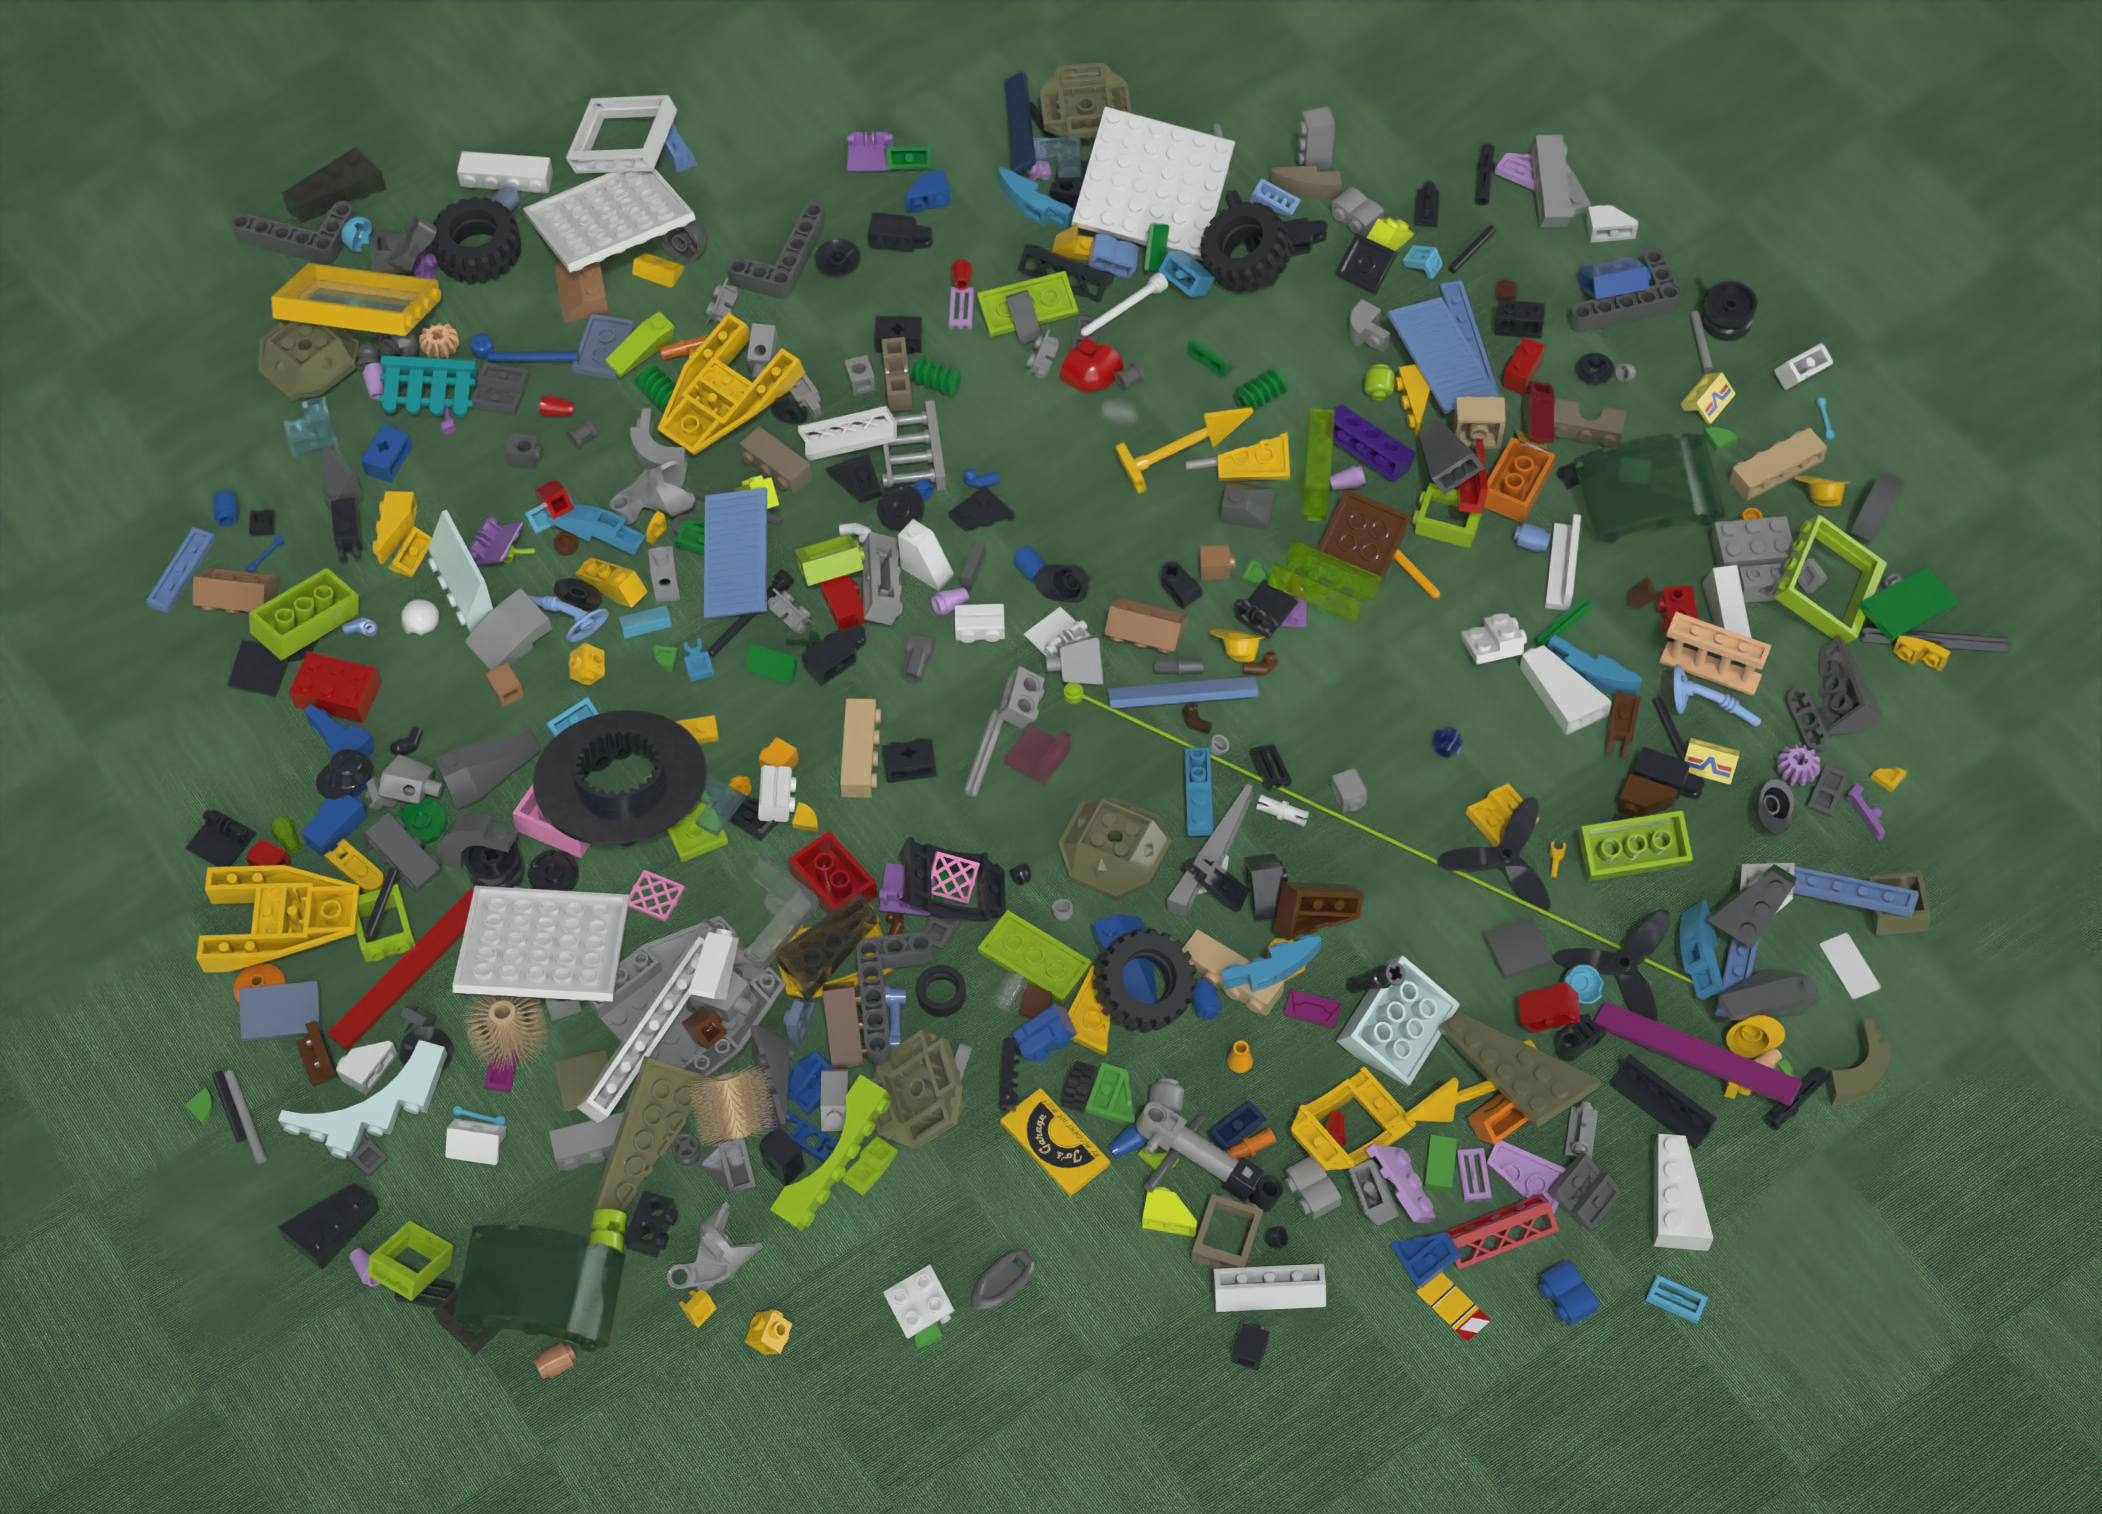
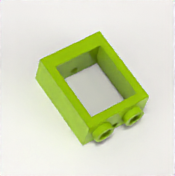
(1441, 530)
(829, 559)
(390, 945)
(397, 1276)

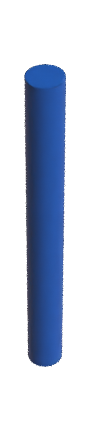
(533, 356)

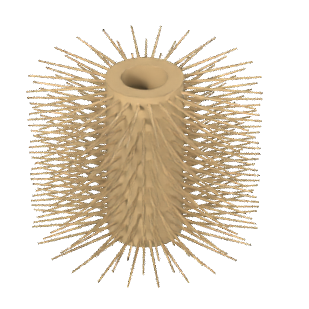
(507, 1028)
(732, 1105)

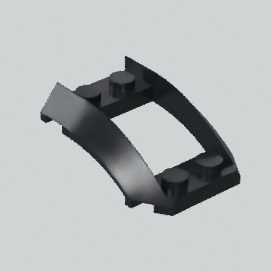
(918, 886)

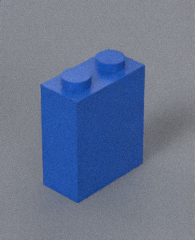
(1614, 277)

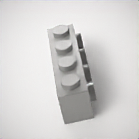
(1551, 181)

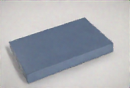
(599, 340)
(279, 1010)

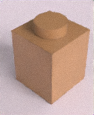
(1216, 562)
(504, 685)

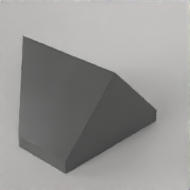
(729, 1165)

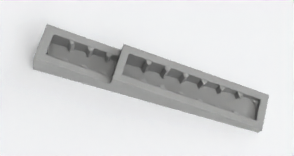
(1215, 850)

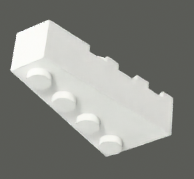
(1678, 1201)

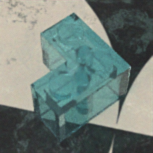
(313, 431)

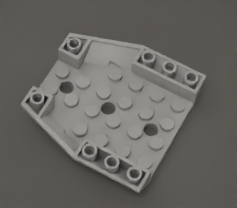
(644, 973)

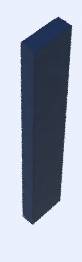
(1020, 122)

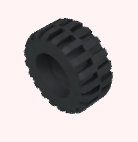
(1235, 226)
(482, 261)
(1171, 961)

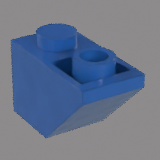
(928, 192)

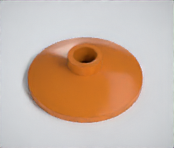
(264, 972)

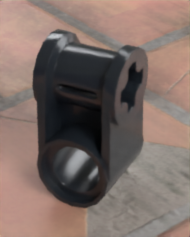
(1179, 584)
(1581, 1035)

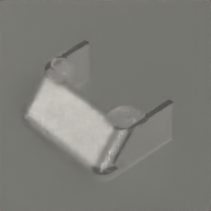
(787, 902)

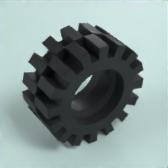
(1080, 1086)

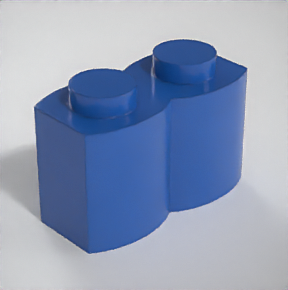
(1568, 1292)

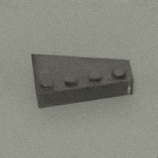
(341, 180)
(824, 947)

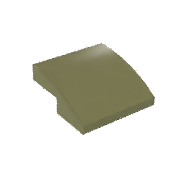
(577, 1076)

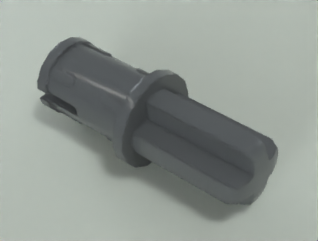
(1179, 666)

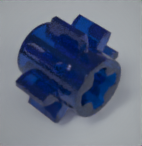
(1447, 742)

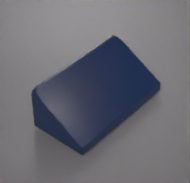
(1236, 1126)

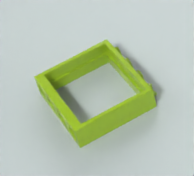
(1851, 550)

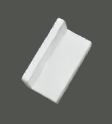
(474, 1141)

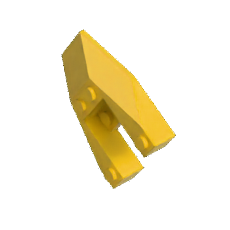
(715, 398)
(289, 914)

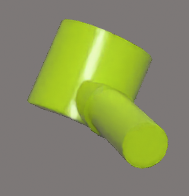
(516, 551)

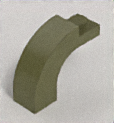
(1858, 1083)

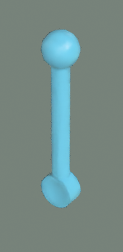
(1829, 433)
(458, 1110)

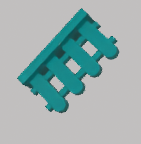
(427, 371)

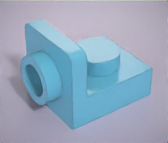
(1424, 258)

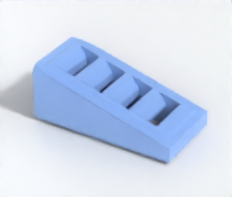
(1266, 189)

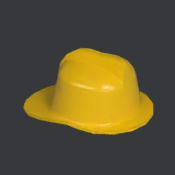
(1824, 491)
(1239, 645)
(1755, 1036)

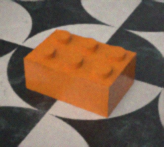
(1518, 480)

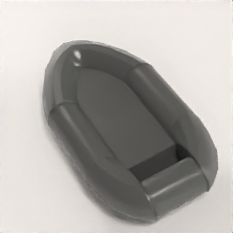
(1003, 1280)

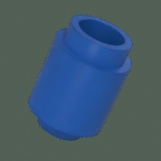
(225, 508)
(1028, 562)
(1206, 1000)

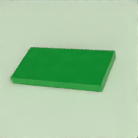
(1908, 604)

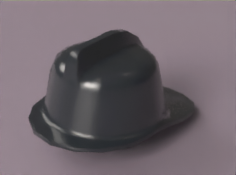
(1063, 582)
(343, 774)
(1774, 806)

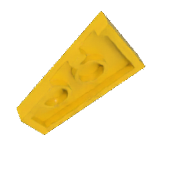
(1257, 462)
(1088, 1019)

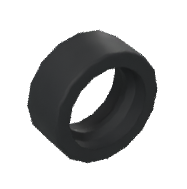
(935, 973)

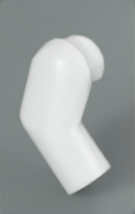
(855, 529)

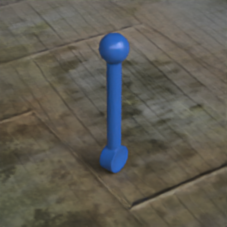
(278, 541)

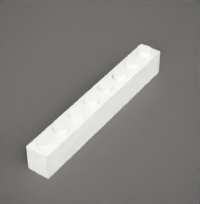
(642, 1036)

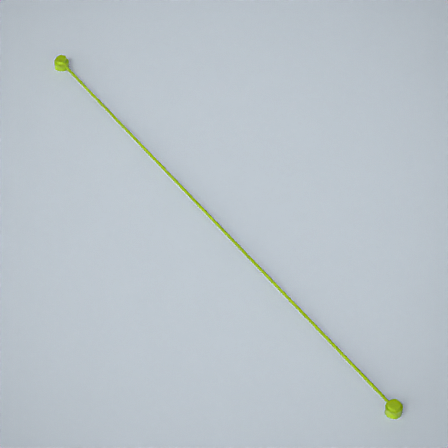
(1074, 694)

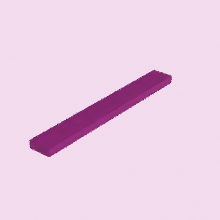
(1698, 1053)

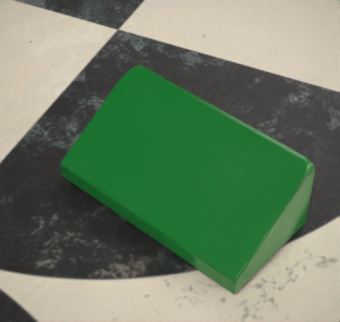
(908, 157)
(1156, 245)
(1209, 359)
(771, 664)

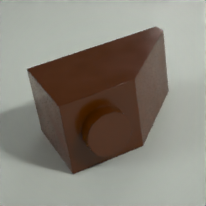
(1645, 797)

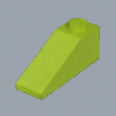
(641, 344)

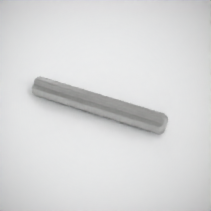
(983, 754)

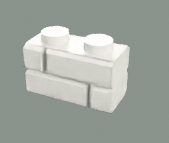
(1803, 366)
(979, 622)
(775, 793)

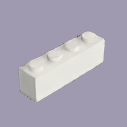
(502, 170)
(1270, 1287)

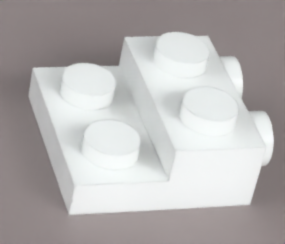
(1496, 640)

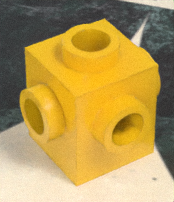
(587, 664)
(768, 1332)

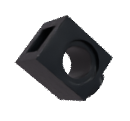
(1251, 1346)

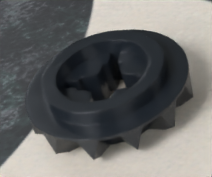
(1595, 361)
(784, 408)

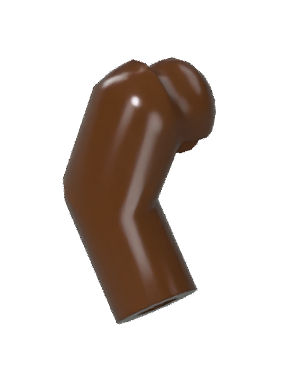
(1264, 666)
(897, 922)

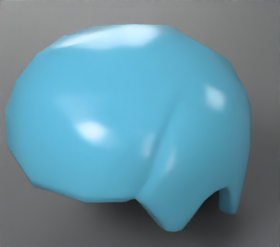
(356, 233)
(1585, 982)

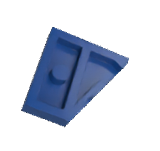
(1427, 1256)

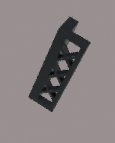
(1066, 263)
(1663, 1102)

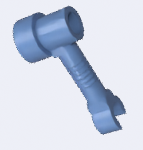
(894, 999)

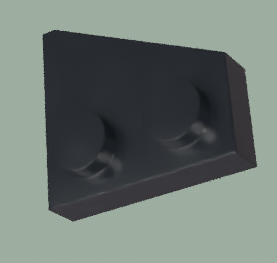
(857, 477)
(980, 511)
(747, 819)

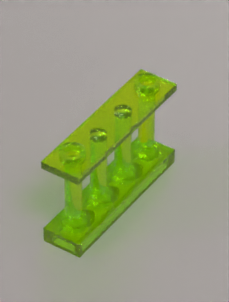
(1318, 465)
(1330, 569)

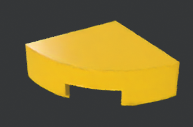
(656, 527)
(1889, 777)
(805, 818)

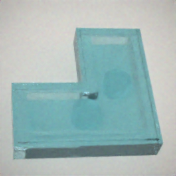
(1065, 150)
(721, 804)

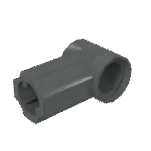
(918, 652)

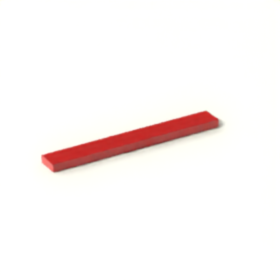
(402, 975)

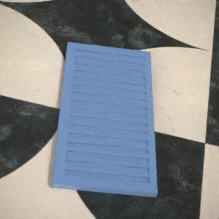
(1441, 352)
(735, 553)

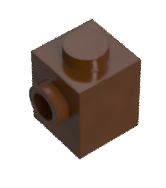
(704, 1027)

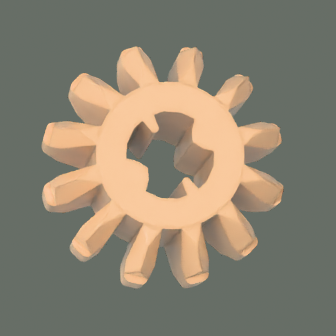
(439, 341)

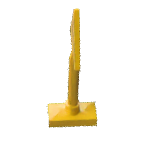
(1217, 427)
(1442, 1102)

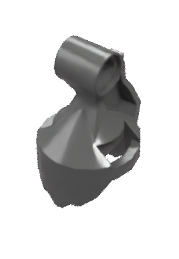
(397, 252)

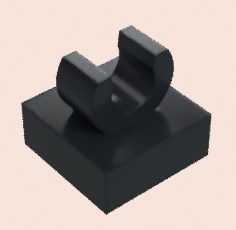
(262, 522)

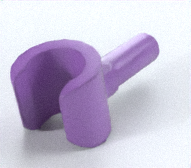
(448, 425)

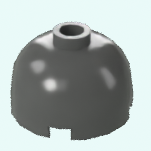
(685, 241)
(396, 345)

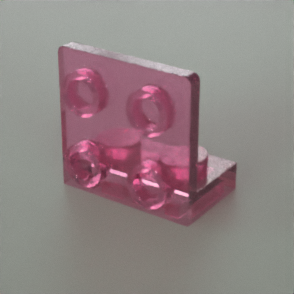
(1039, 754)

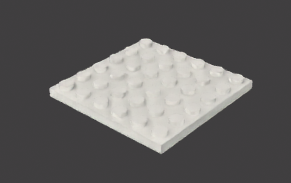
(1152, 174)
(607, 216)
(542, 944)

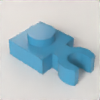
(697, 662)

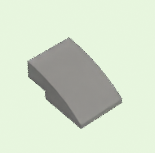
(508, 631)

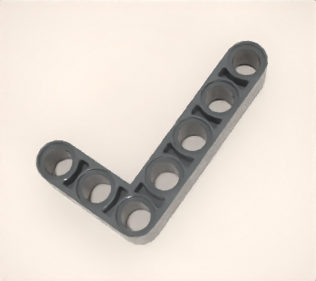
(287, 239)
(782, 278)
(1657, 300)
(876, 988)

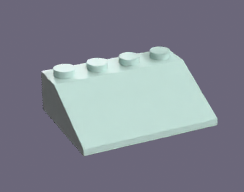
(458, 574)
(1399, 1024)

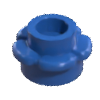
(925, 488)

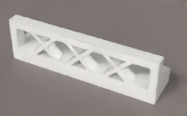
(850, 436)
(1562, 565)

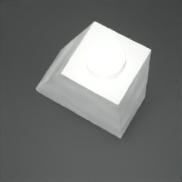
(923, 555)
(715, 965)

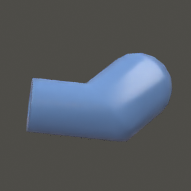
(360, 625)

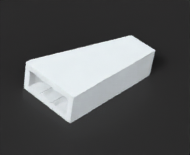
(1726, 599)
(1563, 691)

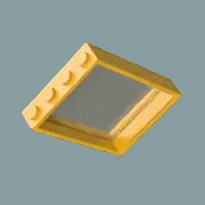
(355, 299)

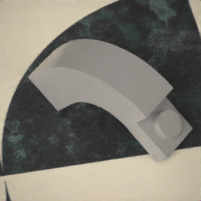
(647, 450)

